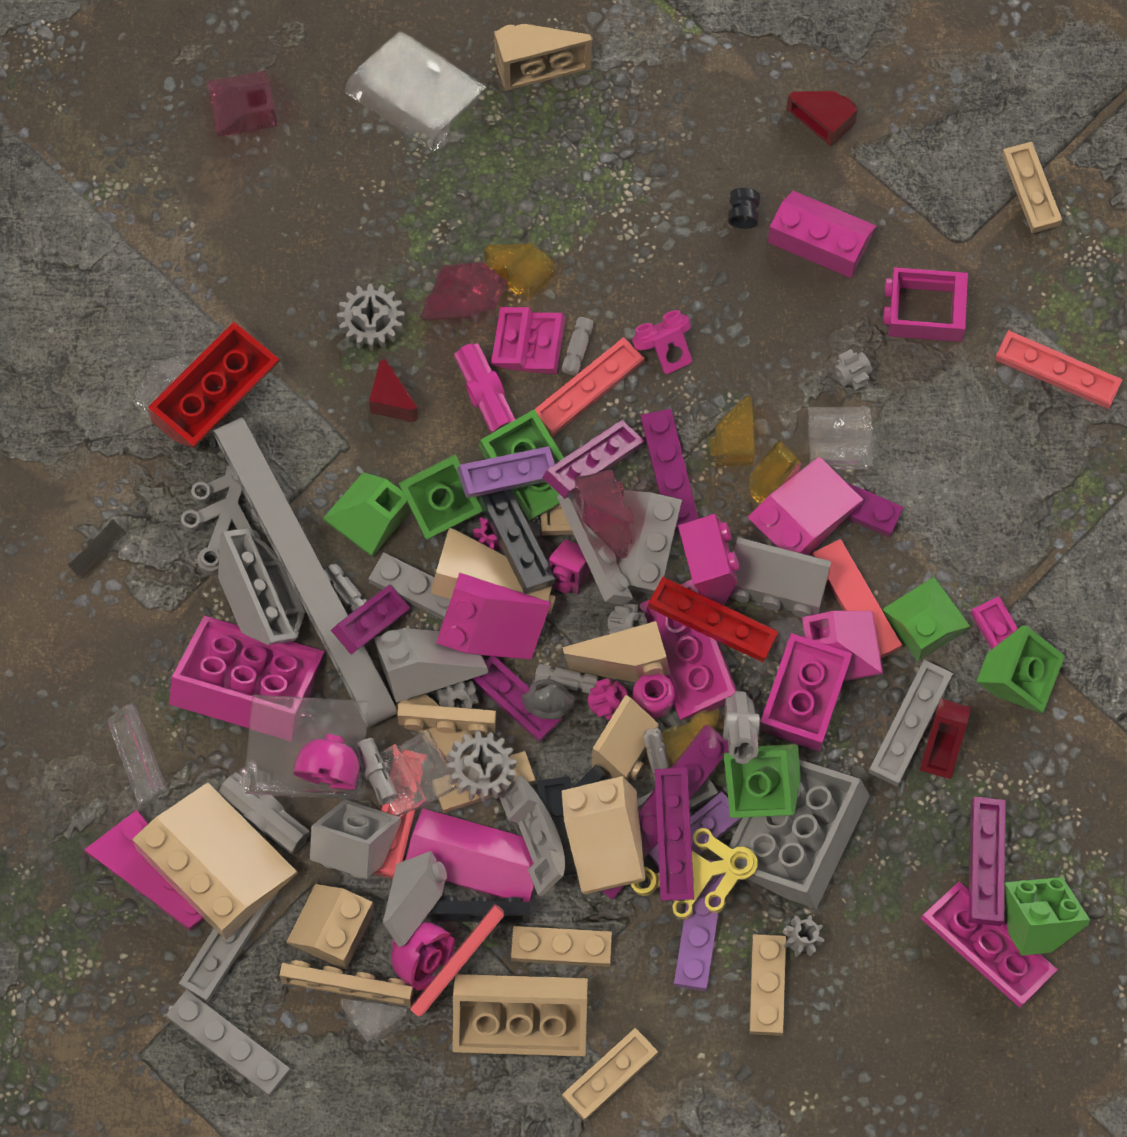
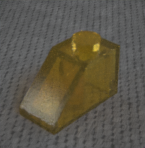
(735, 437)
(773, 471)

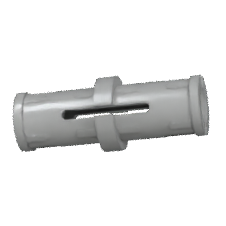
(376, 771)

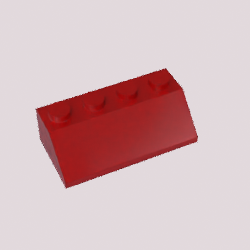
(211, 386)

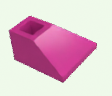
(849, 632)

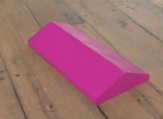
(695, 664)
(475, 855)
(988, 948)

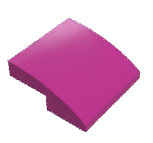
(528, 340)

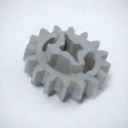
(385, 316)
(469, 773)

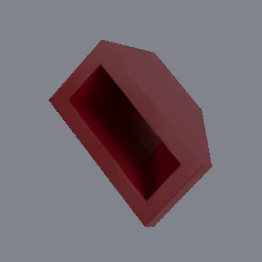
(823, 113)
(945, 738)

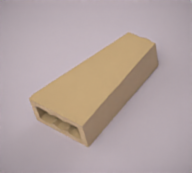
(479, 561)

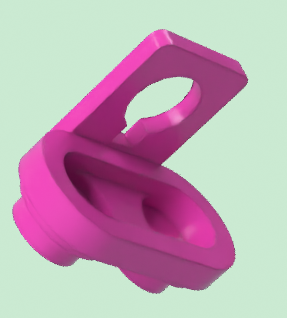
(663, 333)

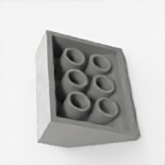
(803, 849)

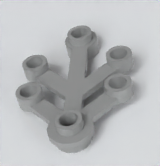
(226, 509)

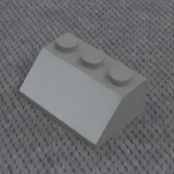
(652, 538)
(779, 578)

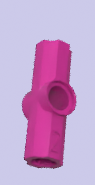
(484, 387)

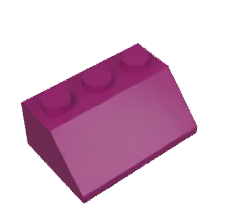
(820, 233)

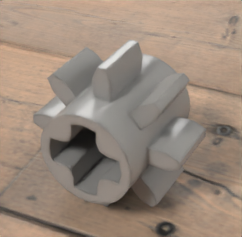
(853, 369)
(625, 618)
(458, 695)
(803, 927)

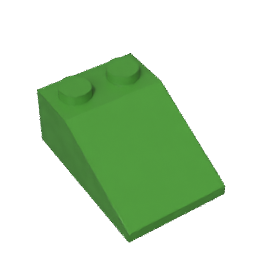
(520, 436)

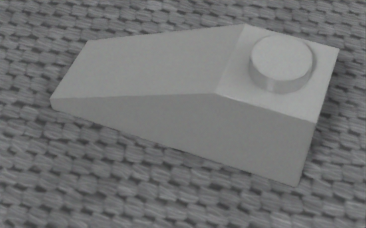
(413, 894)

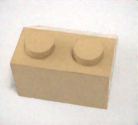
(622, 742)
(332, 924)

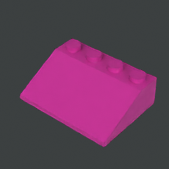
(228, 668)

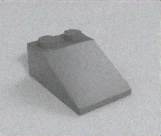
(419, 665)

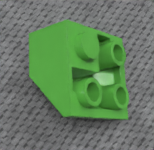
(369, 512)
(1042, 914)

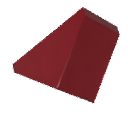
(390, 397)

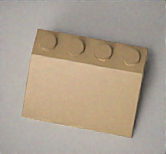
(214, 859)

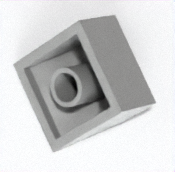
(353, 838)

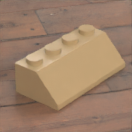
(519, 1015)

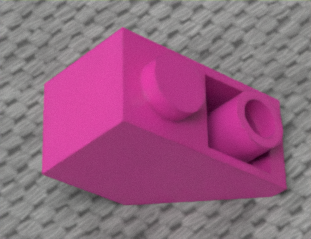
(568, 567)

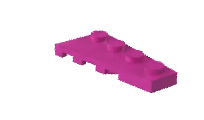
(121, 858)

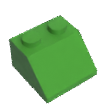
(765, 784)

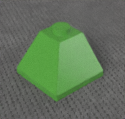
(439, 497)
(926, 619)
(1022, 669)

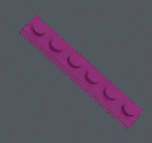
(700, 759)

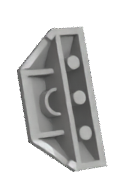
(258, 588)

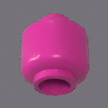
(654, 694)

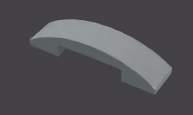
(539, 832)

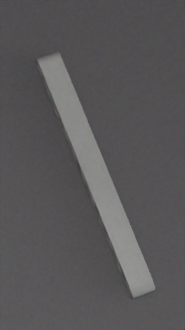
(301, 566)

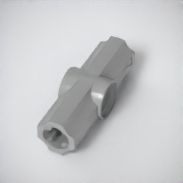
(741, 727)
(265, 815)

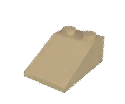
(538, 53)
(621, 654)
(604, 834)

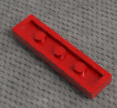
(712, 619)

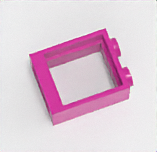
(927, 280)

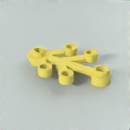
(705, 870)

